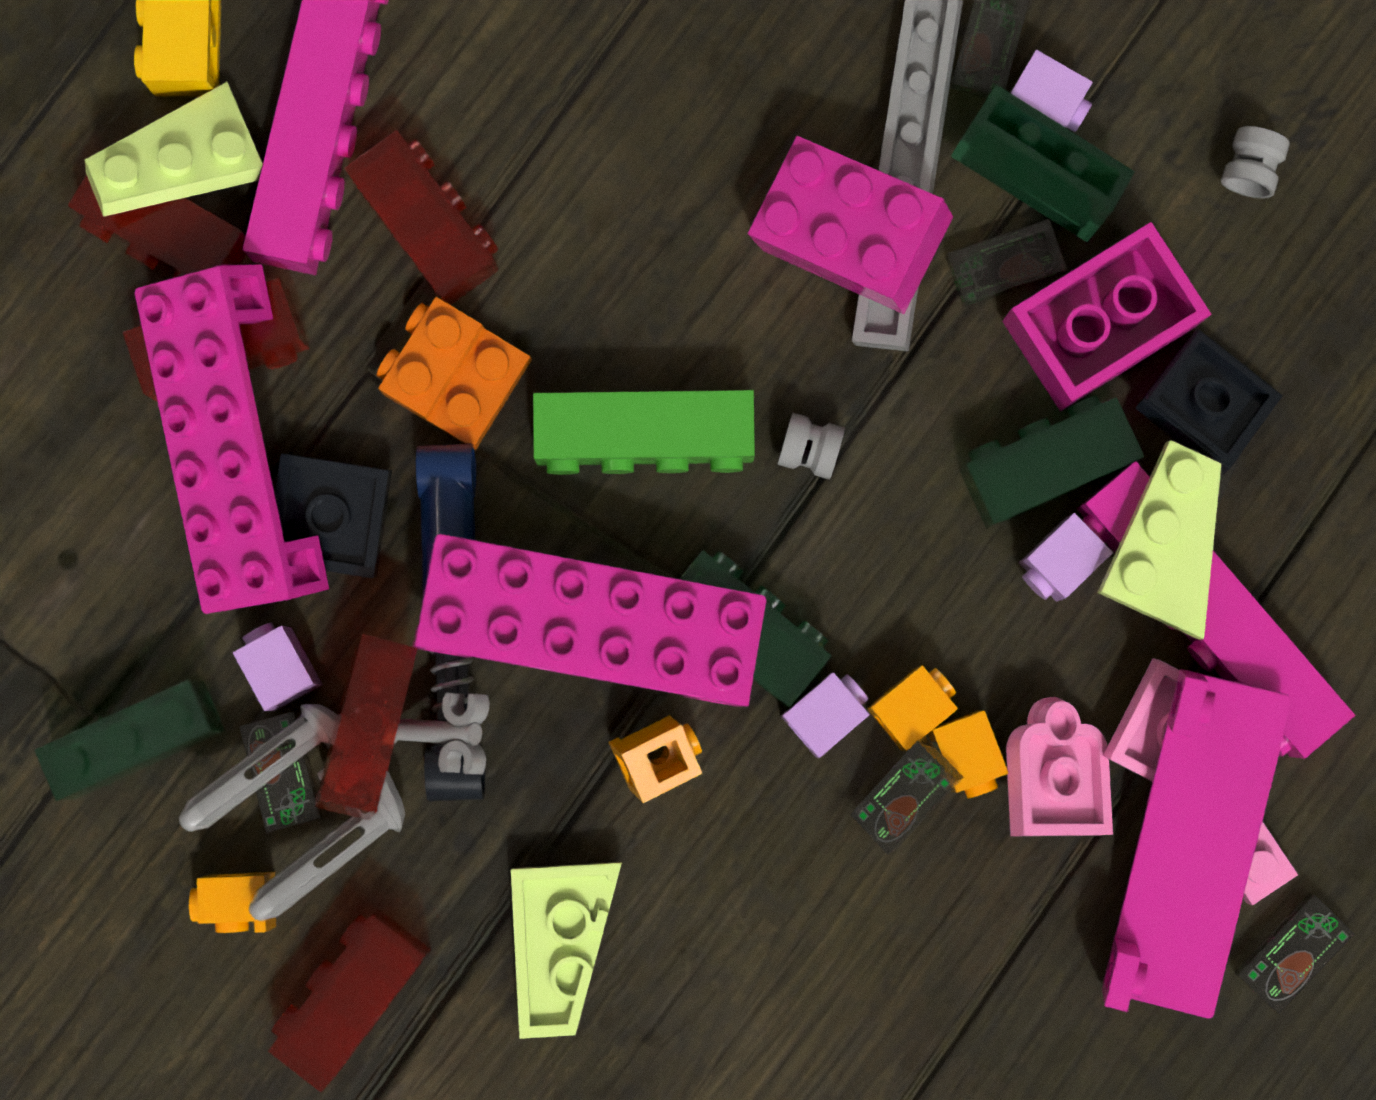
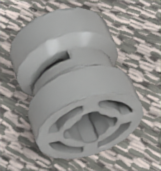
(1255, 162)
(823, 450)

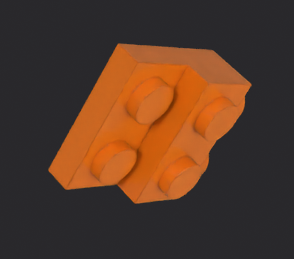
(452, 372)

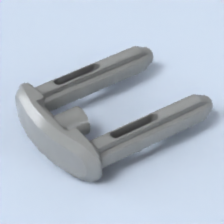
(232, 788)

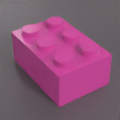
(851, 224)
(1105, 316)

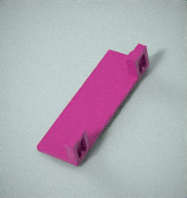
(218, 439)
(590, 621)
(1196, 844)

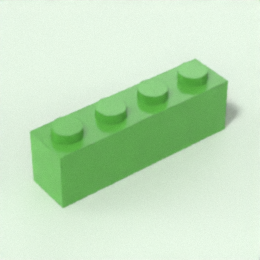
(644, 429)

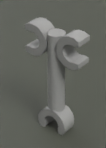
(459, 732)

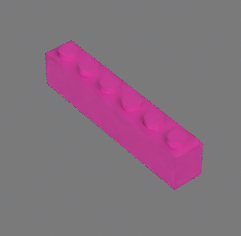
(312, 133)
(1238, 634)

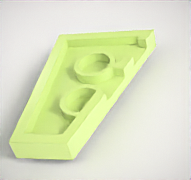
(177, 156)
(1169, 542)
(557, 941)

